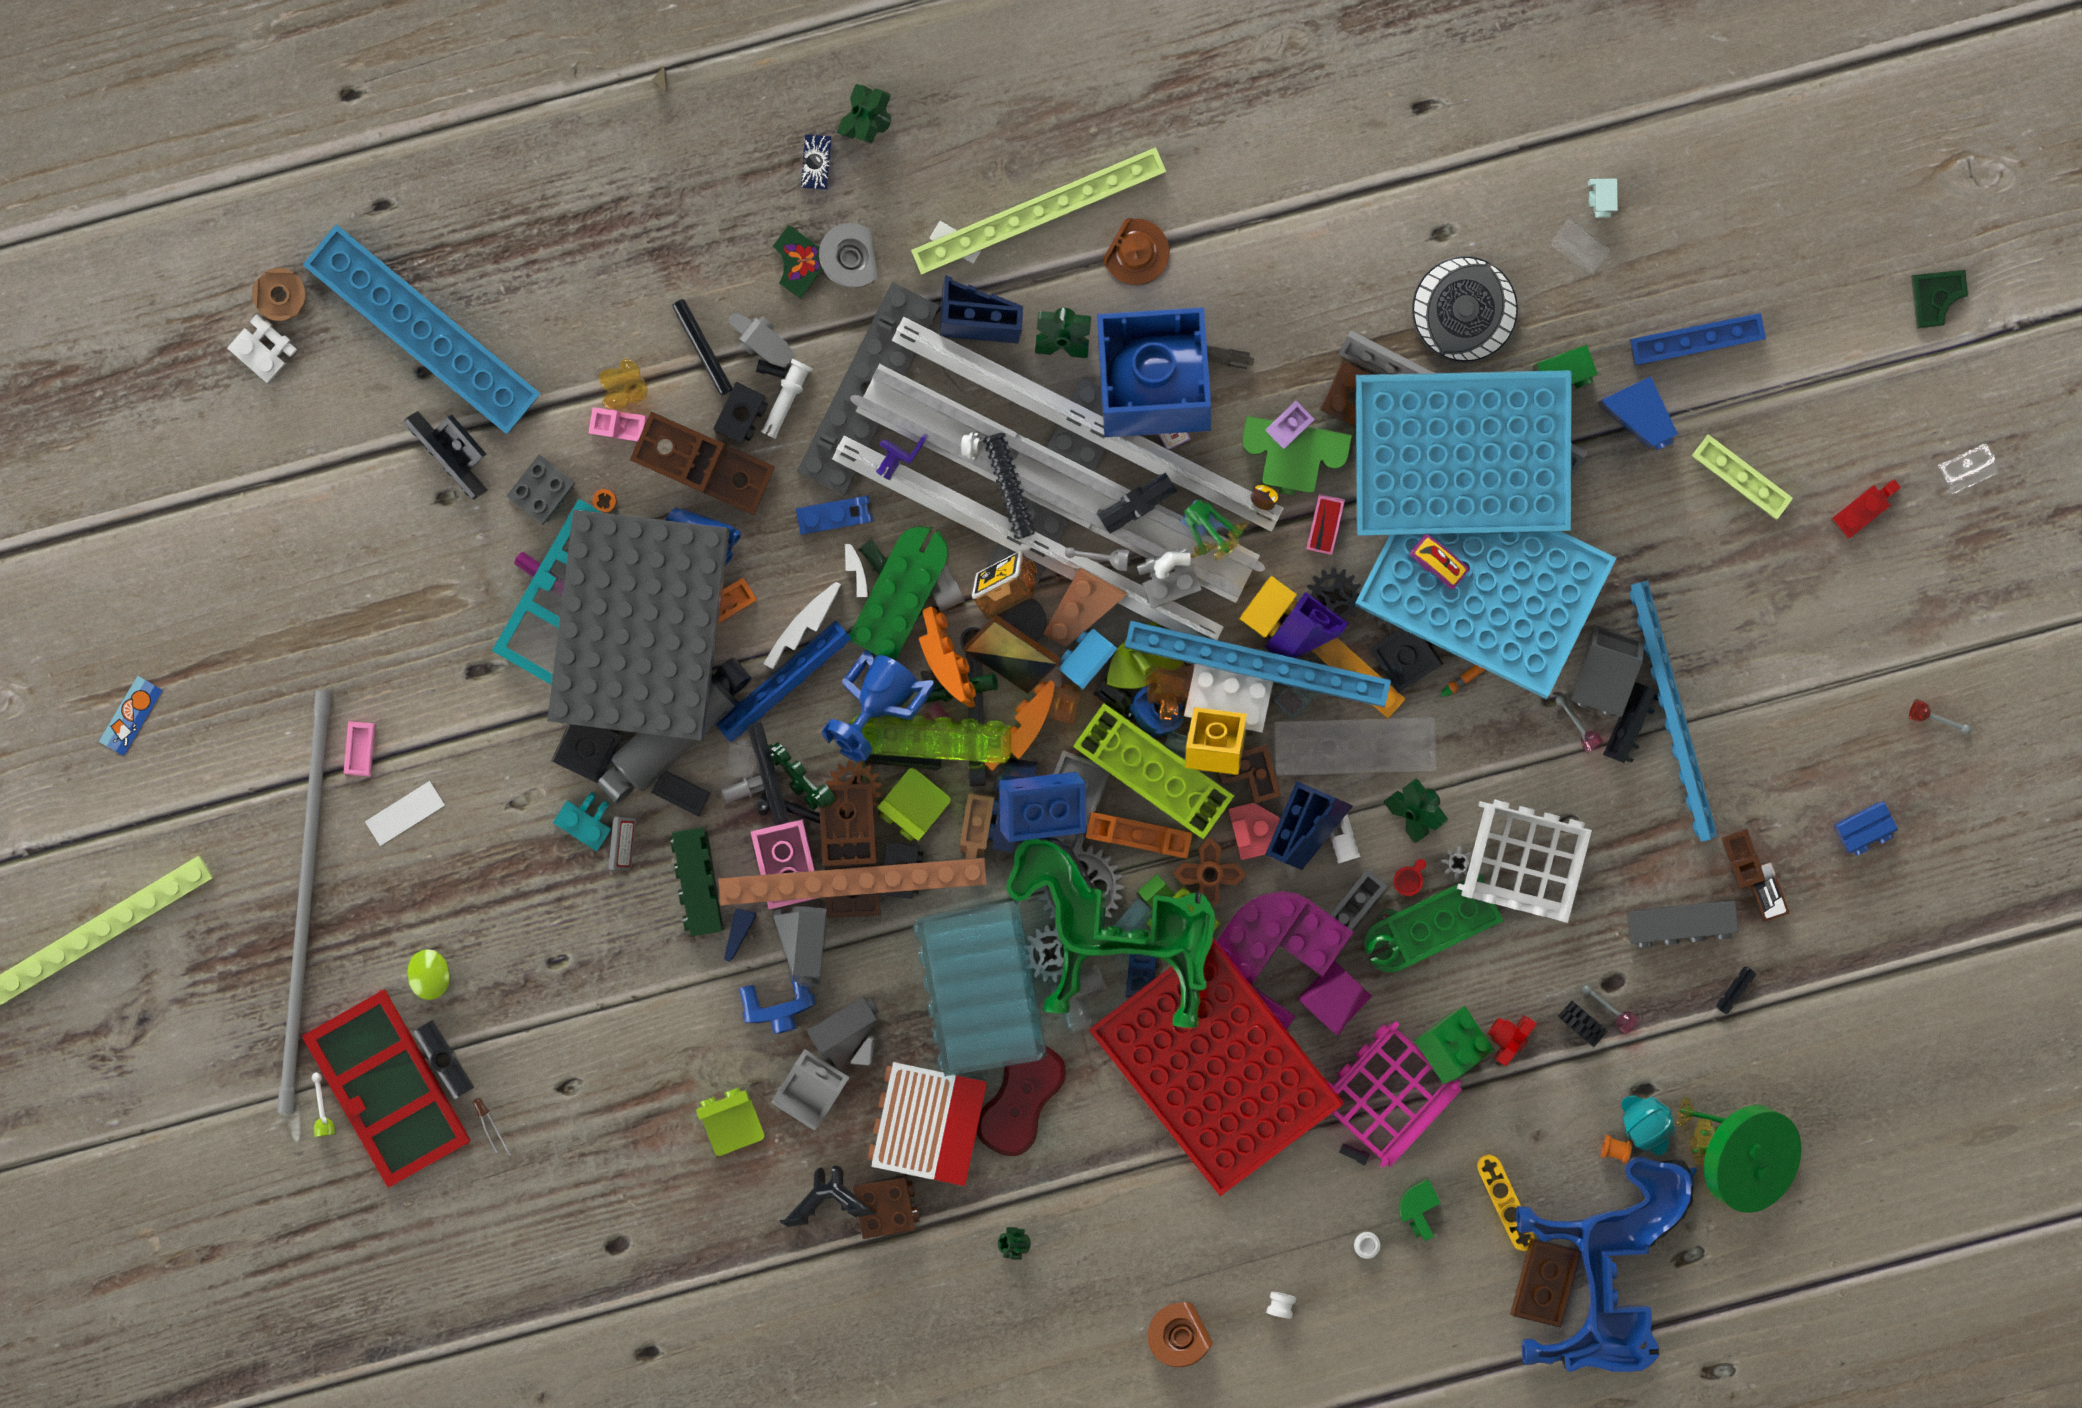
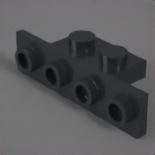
(452, 448)

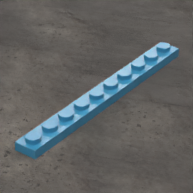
(1257, 664)
(1671, 702)

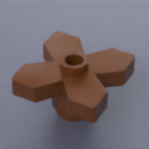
(1209, 858)

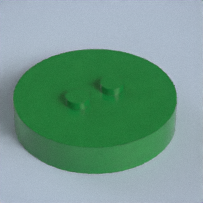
(1752, 1158)

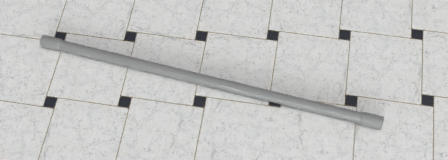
(287, 1090)

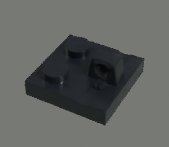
(1405, 658)
(586, 750)

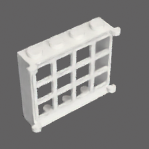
(1515, 899)

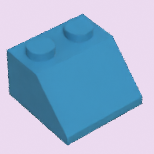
(1087, 658)

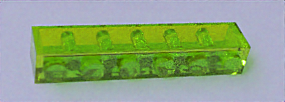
(938, 738)

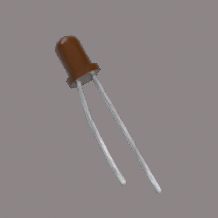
(482, 1110)

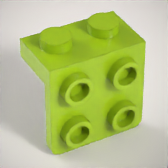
(913, 804)
(730, 1121)

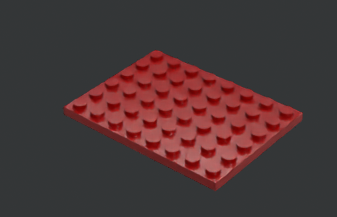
(1223, 1089)

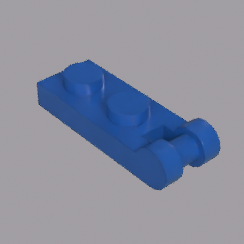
(833, 515)

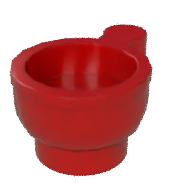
(1409, 880)

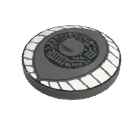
(1464, 309)

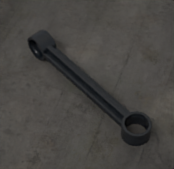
(977, 770)

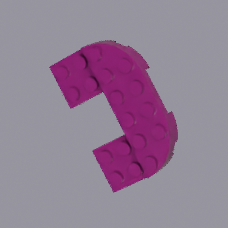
(1285, 921)

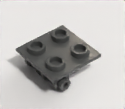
(541, 489)

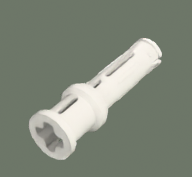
(791, 386)

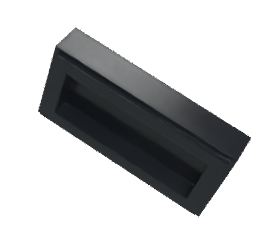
(681, 793)

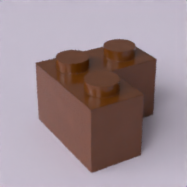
(1258, 768)

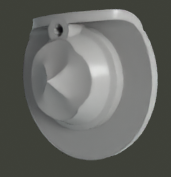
(849, 255)

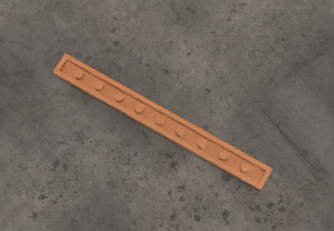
(852, 881)

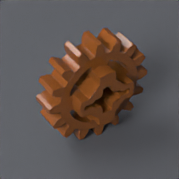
(857, 771)

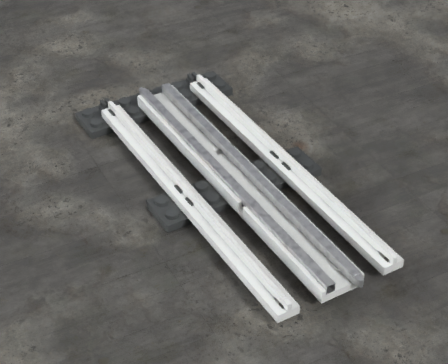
(1054, 478)

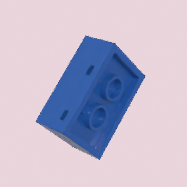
(1042, 806)

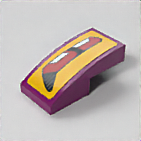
(1439, 561)

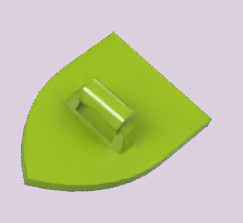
(1131, 668)

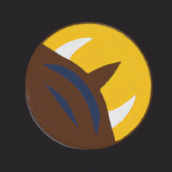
(1264, 497)

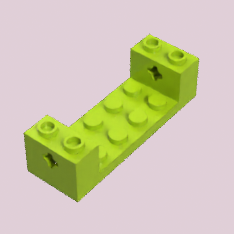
(1153, 771)

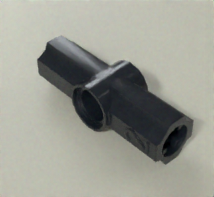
(1137, 503)
(433, 1044)

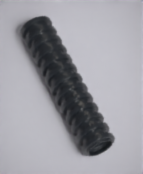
(1009, 485)

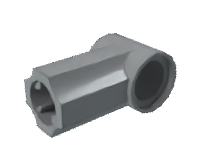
(947, 591)

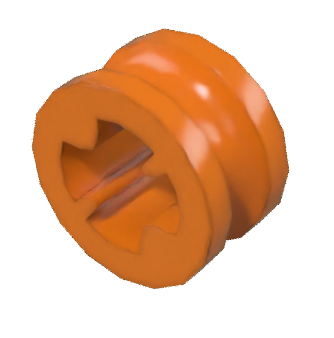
(595, 500)

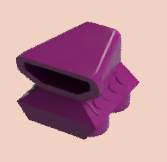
(1335, 998)

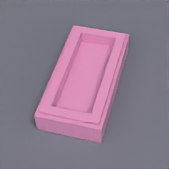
(359, 748)

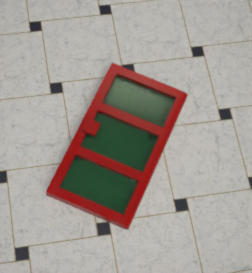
(386, 1088)

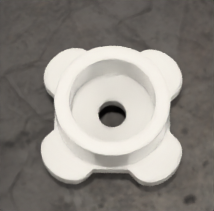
(971, 446)

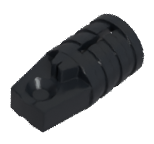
(1115, 698)

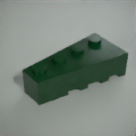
(697, 881)

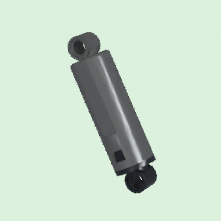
(650, 756)

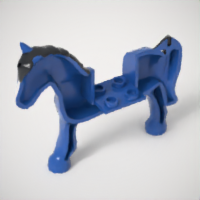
(1610, 1331)

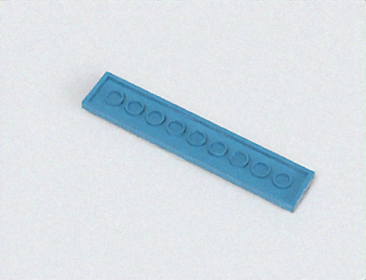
(421, 329)

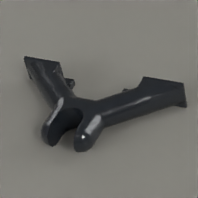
(823, 1191)

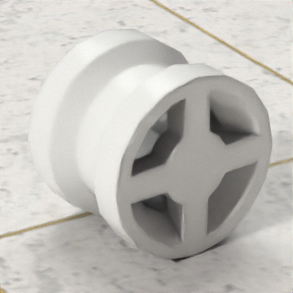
(1281, 1305)

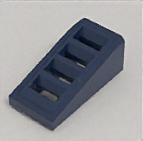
(740, 926)

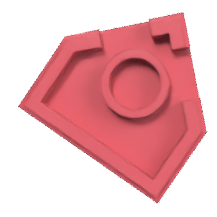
(1252, 829)

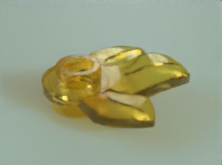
(618, 385)

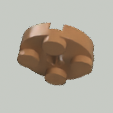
(290, 284)

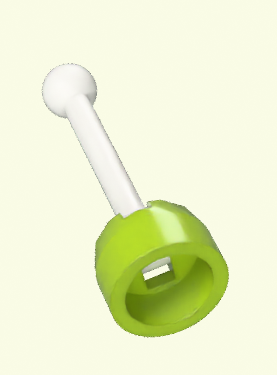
(324, 1125)

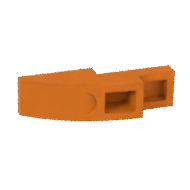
(944, 662)
(1031, 717)

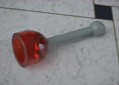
(1921, 711)

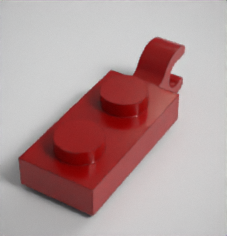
(1864, 508)

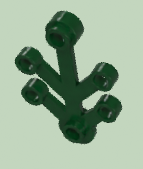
(815, 796)

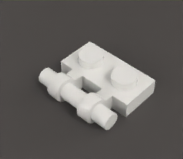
(256, 354)

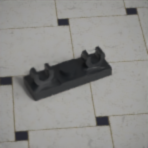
(1630, 723)

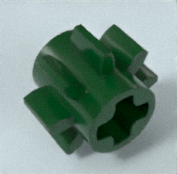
(1014, 1243)

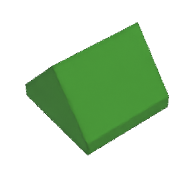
(1154, 887)

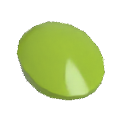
(428, 974)

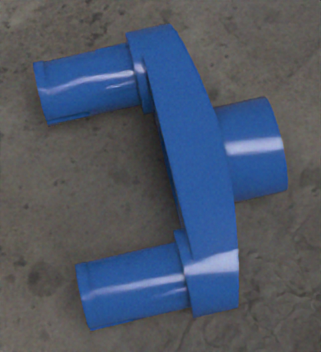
(780, 1015)

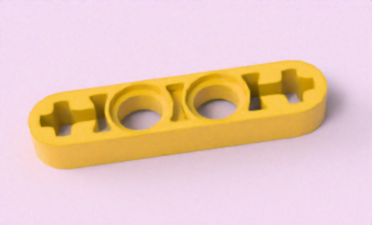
(1502, 1204)

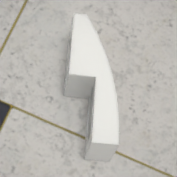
(854, 563)

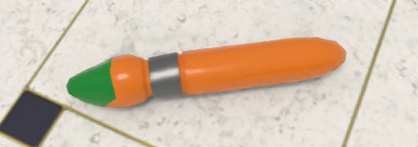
(1452, 687)

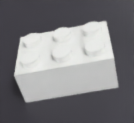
(1230, 693)

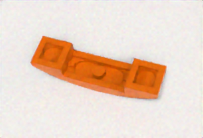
(1138, 834)

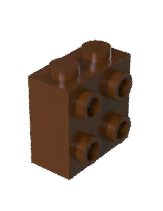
(892, 1204)

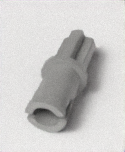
(743, 789)

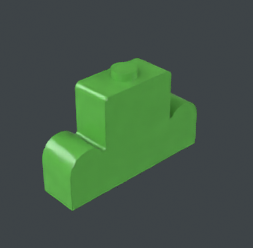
(1299, 462)

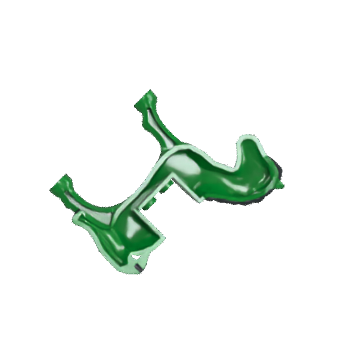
(1175, 936)

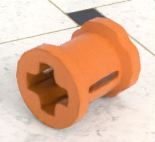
(1616, 1149)

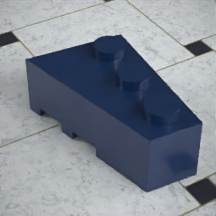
(977, 315)
(1012, 770)
(1305, 825)

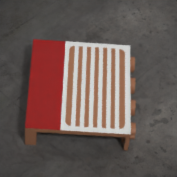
(927, 1123)

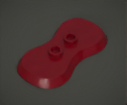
(1011, 1118)

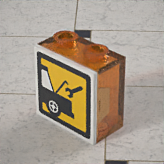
(1004, 584)

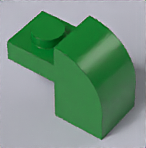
(1414, 1202)

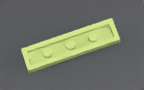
(1742, 477)

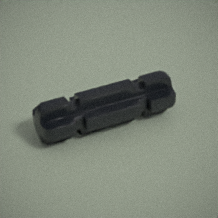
(1736, 990)

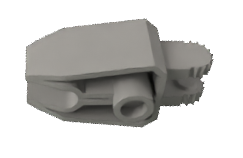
(759, 337)

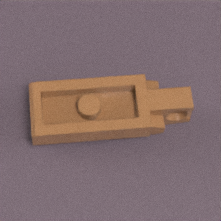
(976, 825)

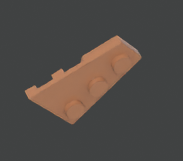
(1081, 607)

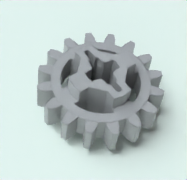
(1042, 946)

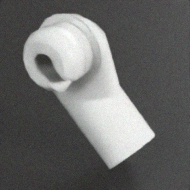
(1168, 561)

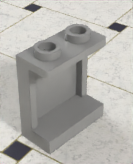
(810, 1089)

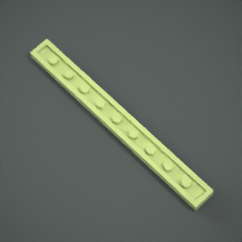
(1038, 211)
(103, 928)

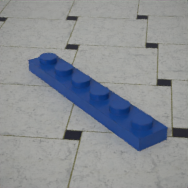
(783, 681)

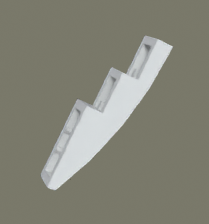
(809, 617)

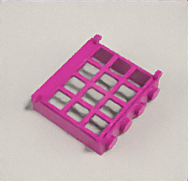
(1418, 1121)

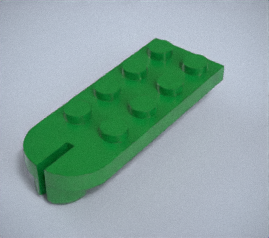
(900, 592)
(1428, 928)

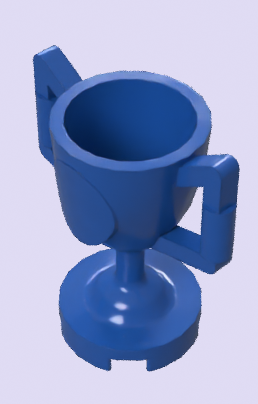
(881, 694)

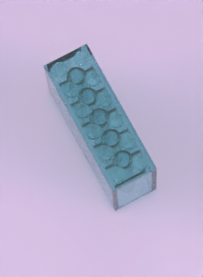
(980, 987)

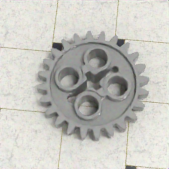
(1105, 874)

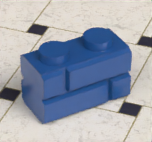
(1865, 828)

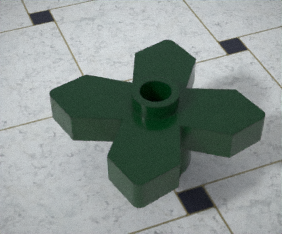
(867, 114)
(1063, 331)
(1419, 808)

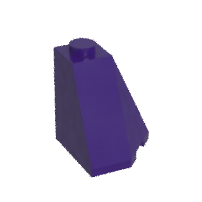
(1305, 628)

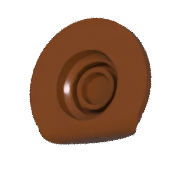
(1137, 252)
(1178, 1335)

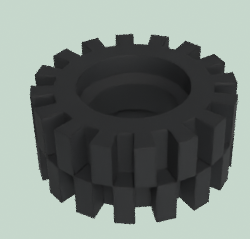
(1582, 1023)

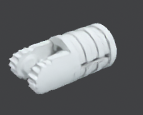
(1344, 844)

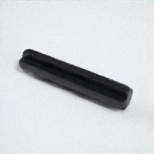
(905, 761)

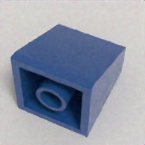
(1641, 413)

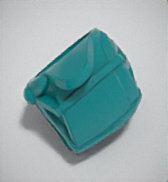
(1648, 1123)

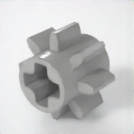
(1449, 862)

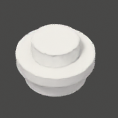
(1367, 1245)

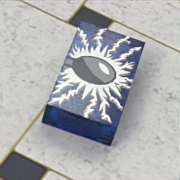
(816, 162)

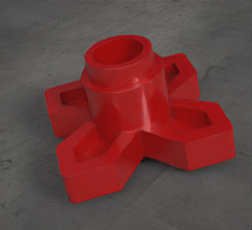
(1510, 1037)

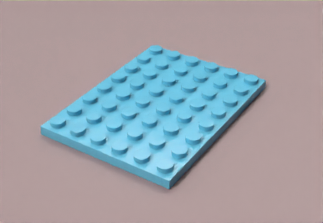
(1463, 452)
(1509, 612)

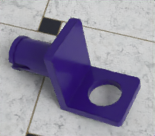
(896, 455)

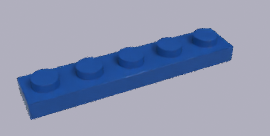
(1697, 339)

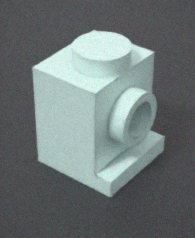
(1603, 197)

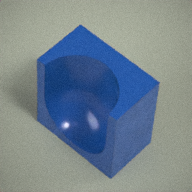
(1154, 372)

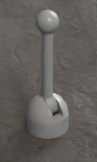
(1119, 558)

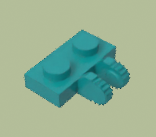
(583, 825)

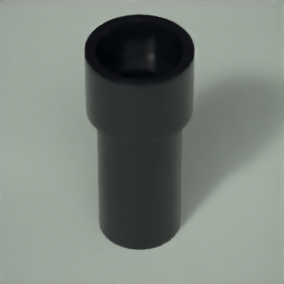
(764, 367)
(1360, 1156)

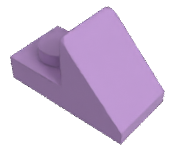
(1289, 424)

